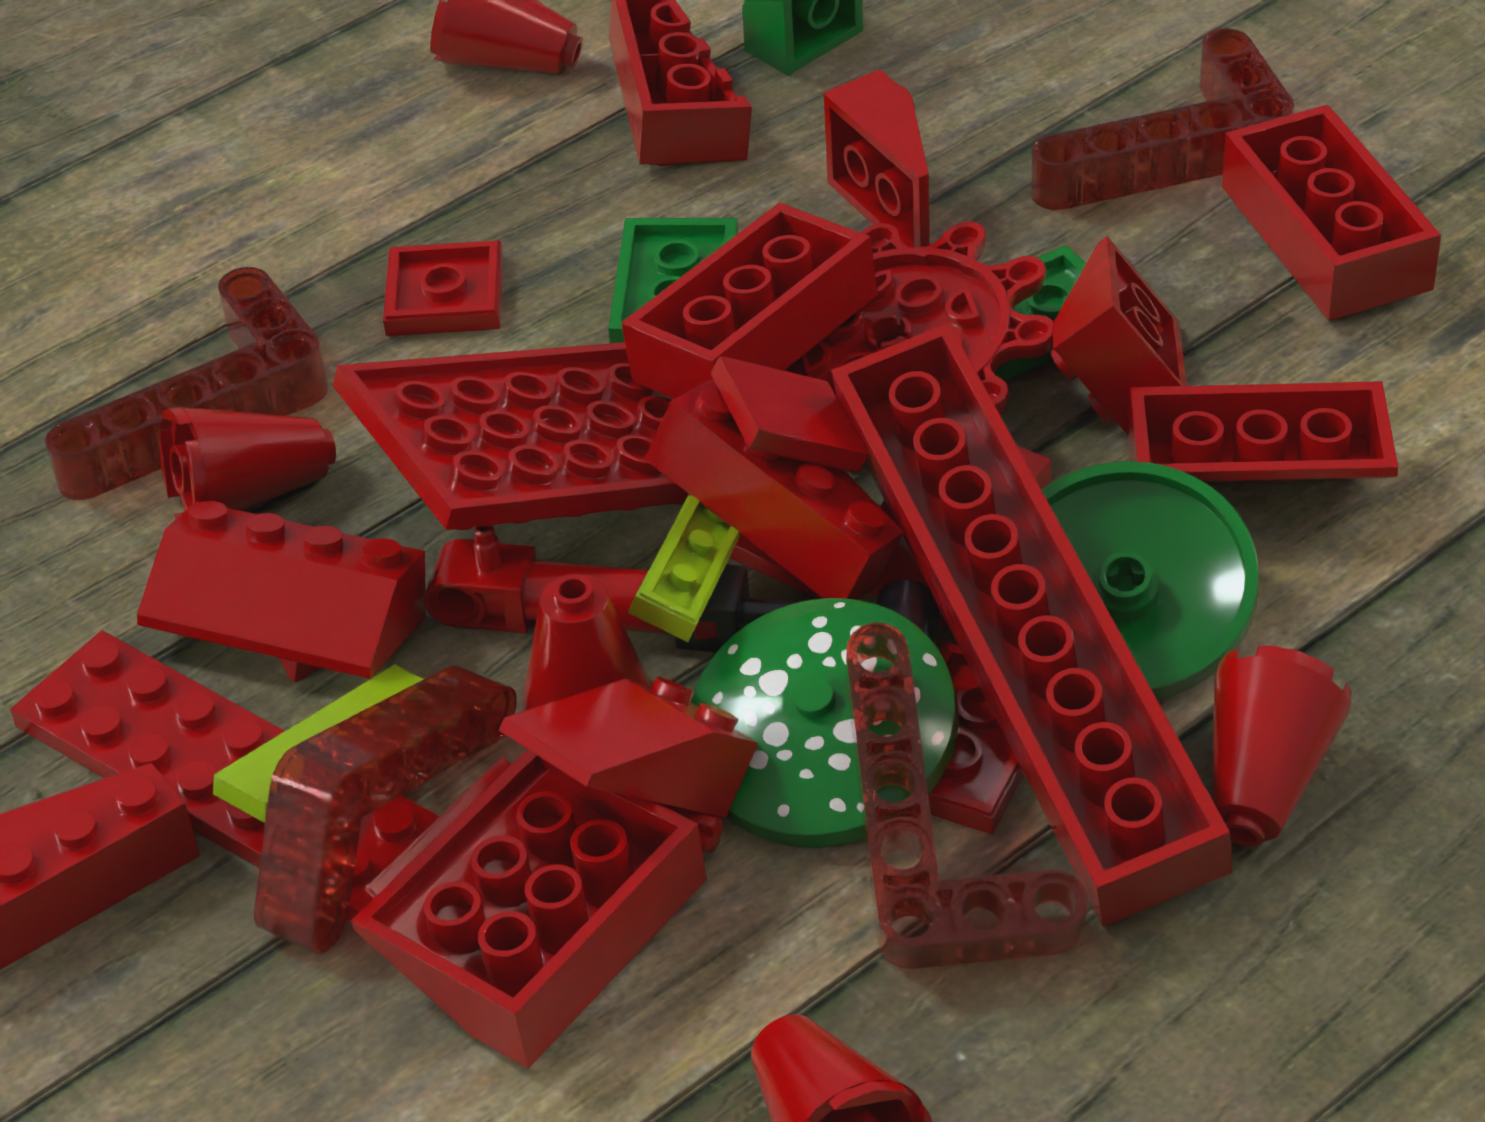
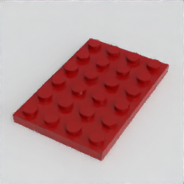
(515, 432)

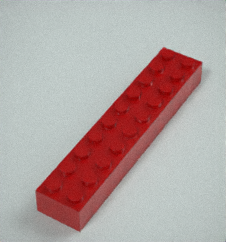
(1033, 629)

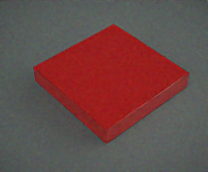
(443, 288)
(789, 415)

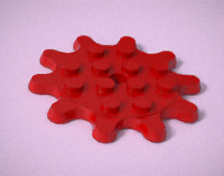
(937, 287)

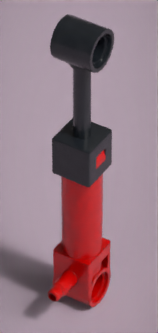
(501, 587)

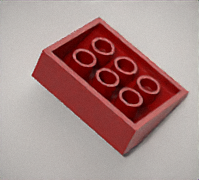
(533, 903)

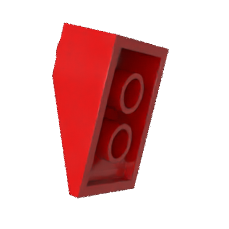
(878, 154)
(1116, 335)
(641, 743)

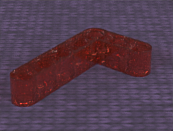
(1163, 145)
(271, 373)
(346, 774)
(909, 827)

